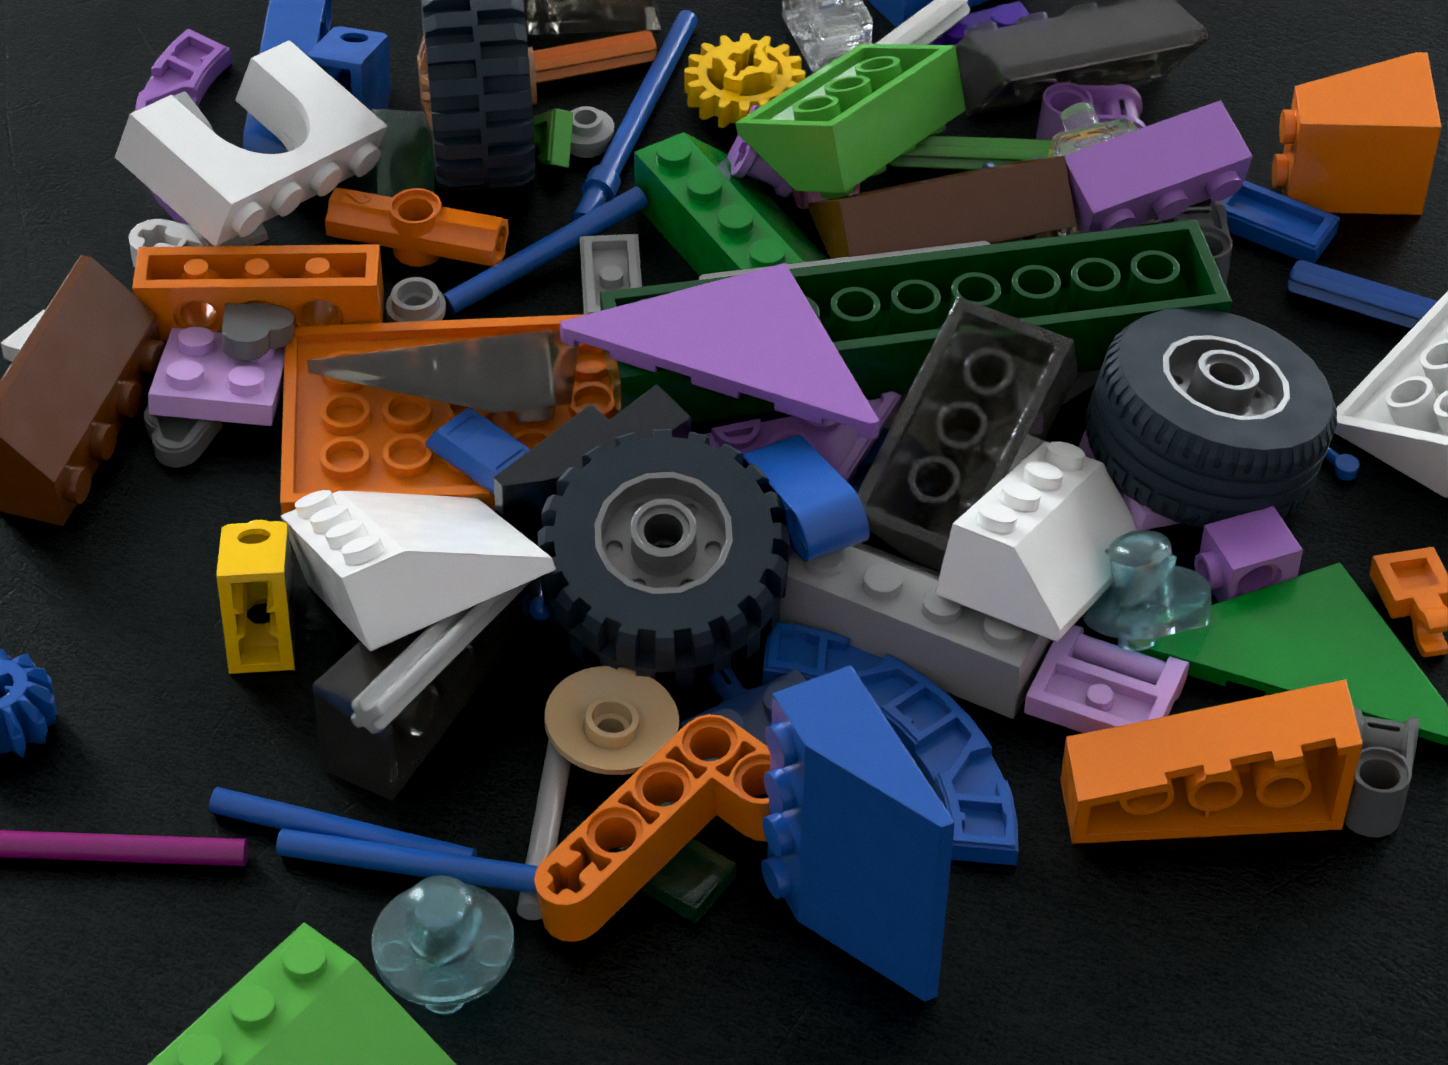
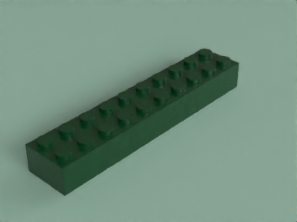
(892, 308)

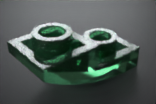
(405, 153)

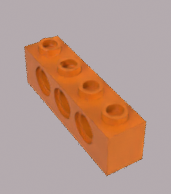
(312, 281)

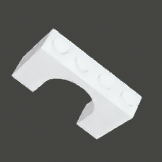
(234, 190)

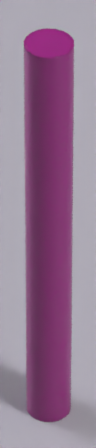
(123, 848)

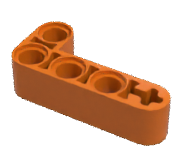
(586, 885)

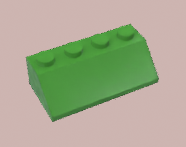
(856, 115)

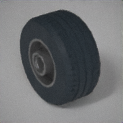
(1209, 416)

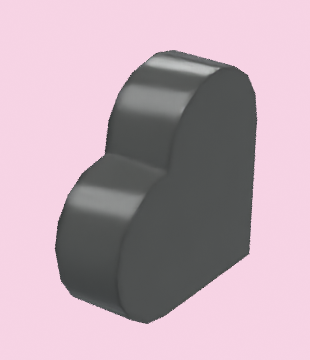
(255, 329)
(178, 439)

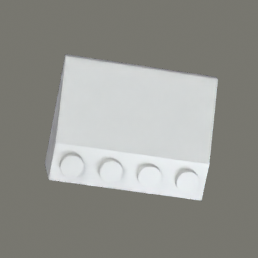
(1403, 404)
(406, 558)

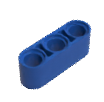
(817, 501)

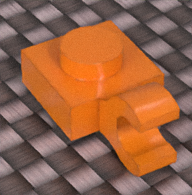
(1417, 587)

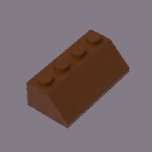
(972, 206)
(73, 392)

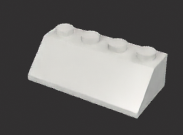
(1038, 542)

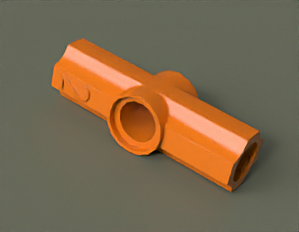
(416, 227)

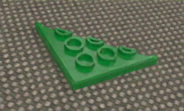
(1308, 636)

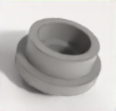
(590, 132)
(415, 301)

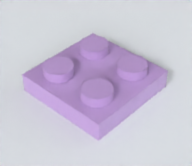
(207, 384)

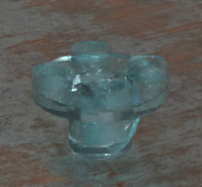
(1148, 593)
(443, 943)

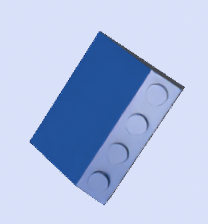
(856, 831)

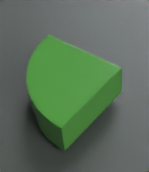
(553, 136)

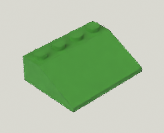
(305, 1009)

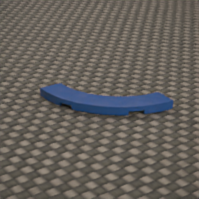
(931, 728)

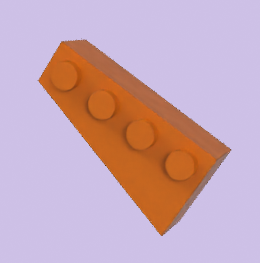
(1217, 770)

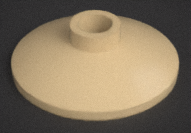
(613, 701)

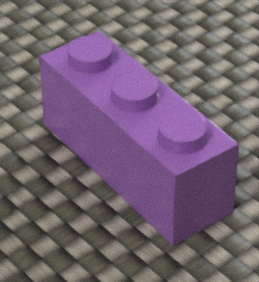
(1158, 170)

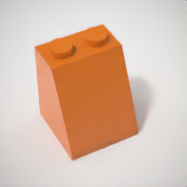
(1361, 139)

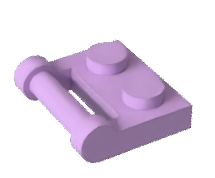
(1102, 686)

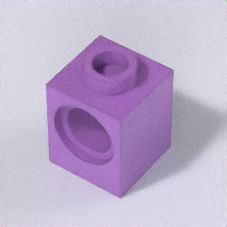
(1247, 553)

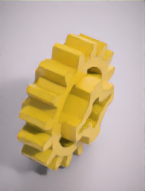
(738, 75)

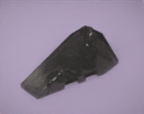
(490, 374)

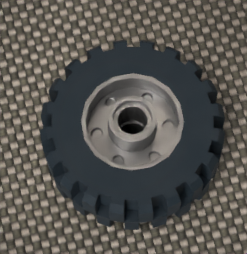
(664, 556)

